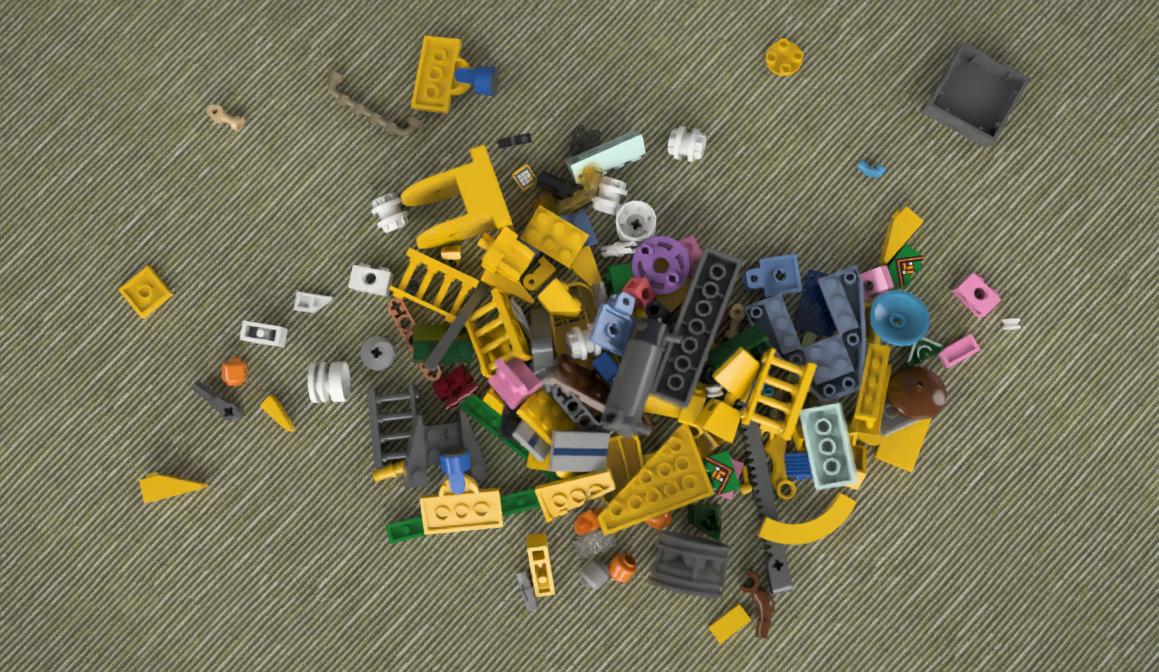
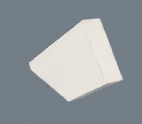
(310, 302)

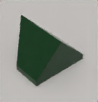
(923, 350)
(706, 518)

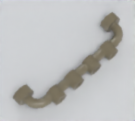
(359, 109)

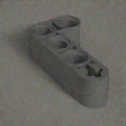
(541, 338)
(579, 410)

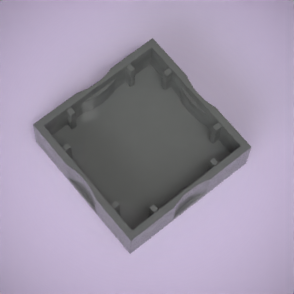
(975, 95)

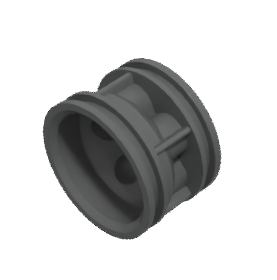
(690, 565)

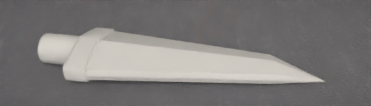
(521, 318)

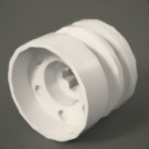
(635, 213)
(329, 382)

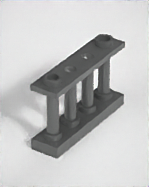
(378, 418)

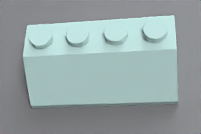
(608, 155)
(828, 446)

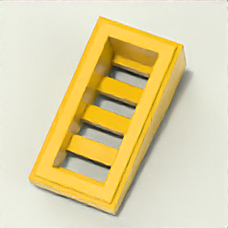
(274, 408)

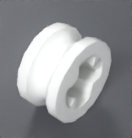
(1011, 324)
(714, 390)

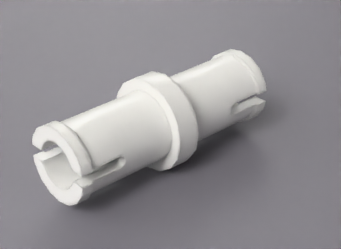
(618, 249)

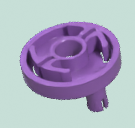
(650, 252)

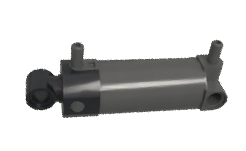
(638, 370)

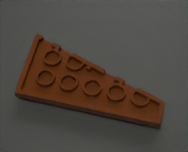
(585, 385)

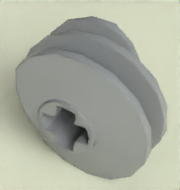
(381, 362)

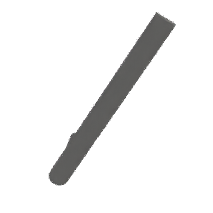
(433, 360)

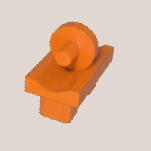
(587, 521)

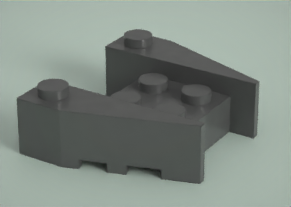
(428, 442)

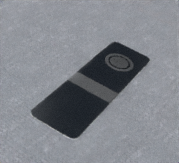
(514, 140)

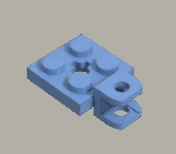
(765, 278)
(614, 314)

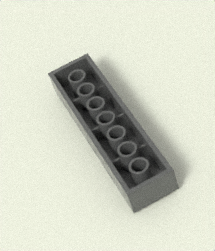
(697, 326)

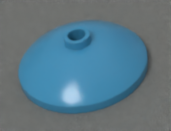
(904, 309)

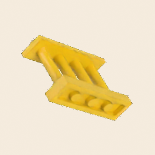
(433, 267)
(513, 333)
(873, 390)
(792, 409)

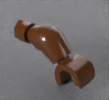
(764, 604)

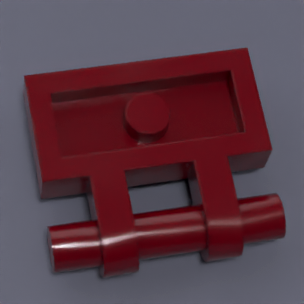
(453, 383)

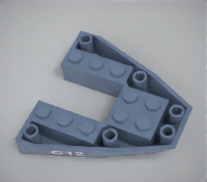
(837, 358)

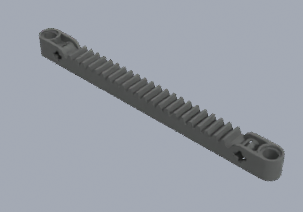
(779, 577)

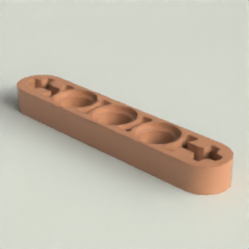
(408, 332)

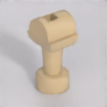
(219, 114)
(736, 315)

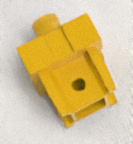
(505, 254)

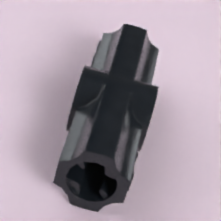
(560, 188)

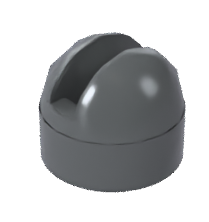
(413, 281)

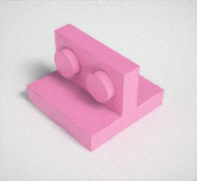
(514, 381)

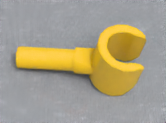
(746, 486)

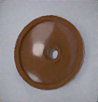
(915, 401)

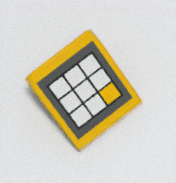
(524, 177)

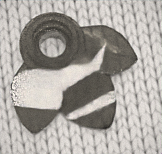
(585, 139)

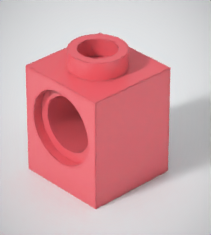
(641, 290)

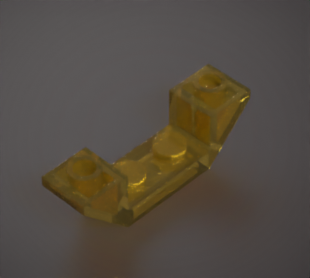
(590, 180)

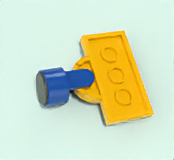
(446, 75)
(460, 502)

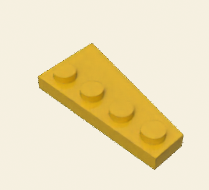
(563, 495)

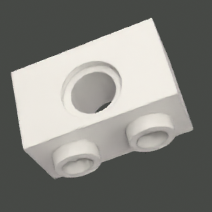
(360, 275)
(263, 334)

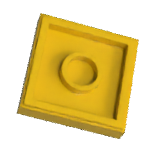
(145, 292)

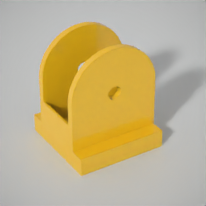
(479, 192)

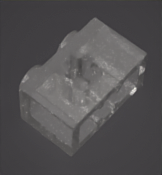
(593, 543)

